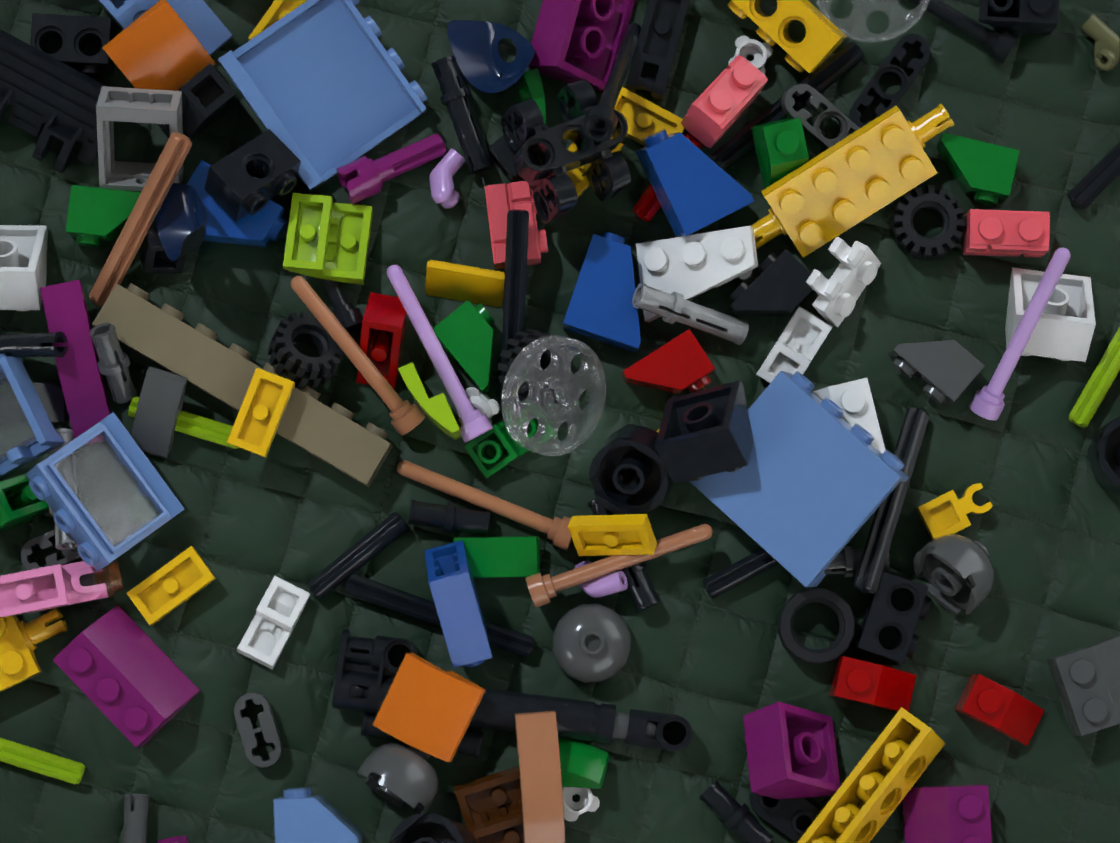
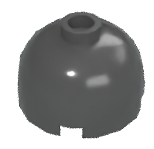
(957, 572)
(591, 643)
(401, 776)

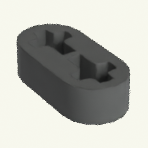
(248, 731)

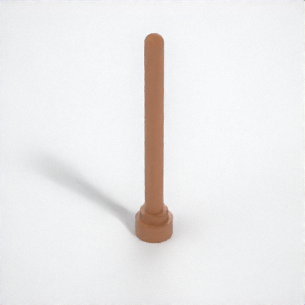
(404, 414)
(556, 529)
(545, 587)

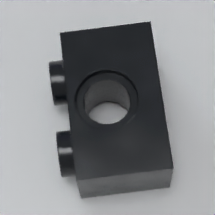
(232, 180)

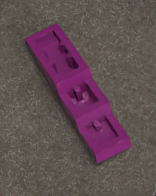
(78, 371)

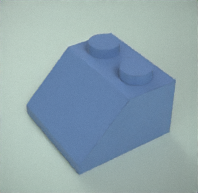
(311, 819)

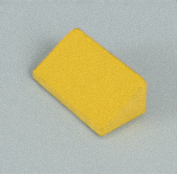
(464, 283)

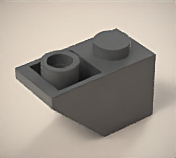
(939, 365)

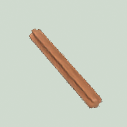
(141, 217)

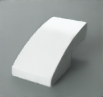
(795, 345)
(273, 622)

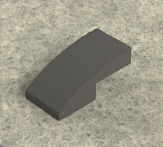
(158, 411)

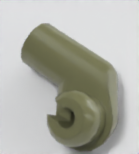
(1106, 43)

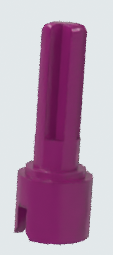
(366, 177)

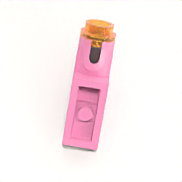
(57, 587)

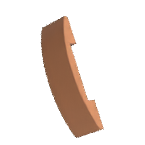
(540, 777)

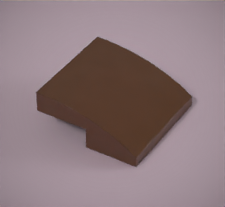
(493, 807)

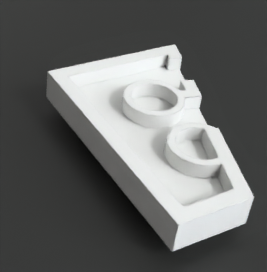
(696, 261)

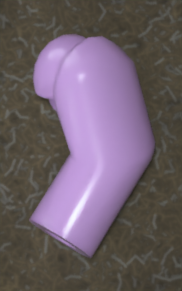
(442, 179)
(605, 584)

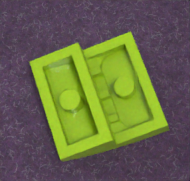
(328, 238)
(435, 408)

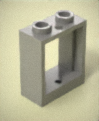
(138, 107)

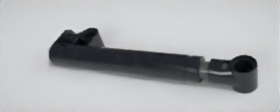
(366, 679)

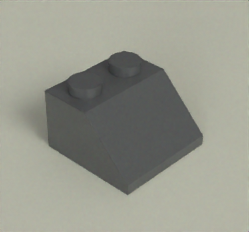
(1089, 685)

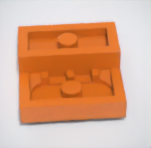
(158, 50)
(428, 707)

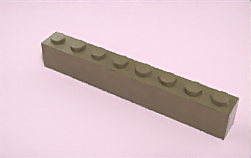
(227, 375)

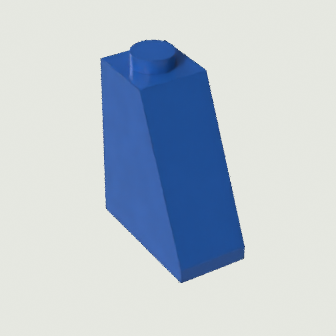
(689, 183)
(249, 230)
(604, 295)
(457, 604)

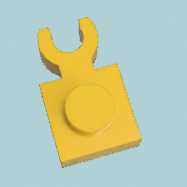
(948, 514)

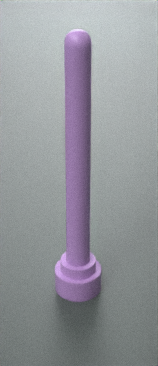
(989, 401)
(471, 421)

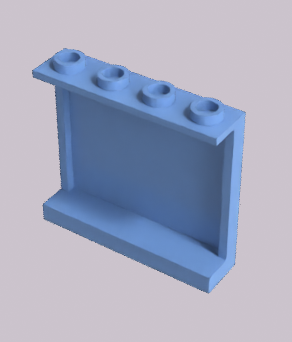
(325, 85)
(805, 479)

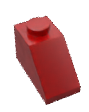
(383, 335)
(673, 367)
(872, 684)
(999, 709)

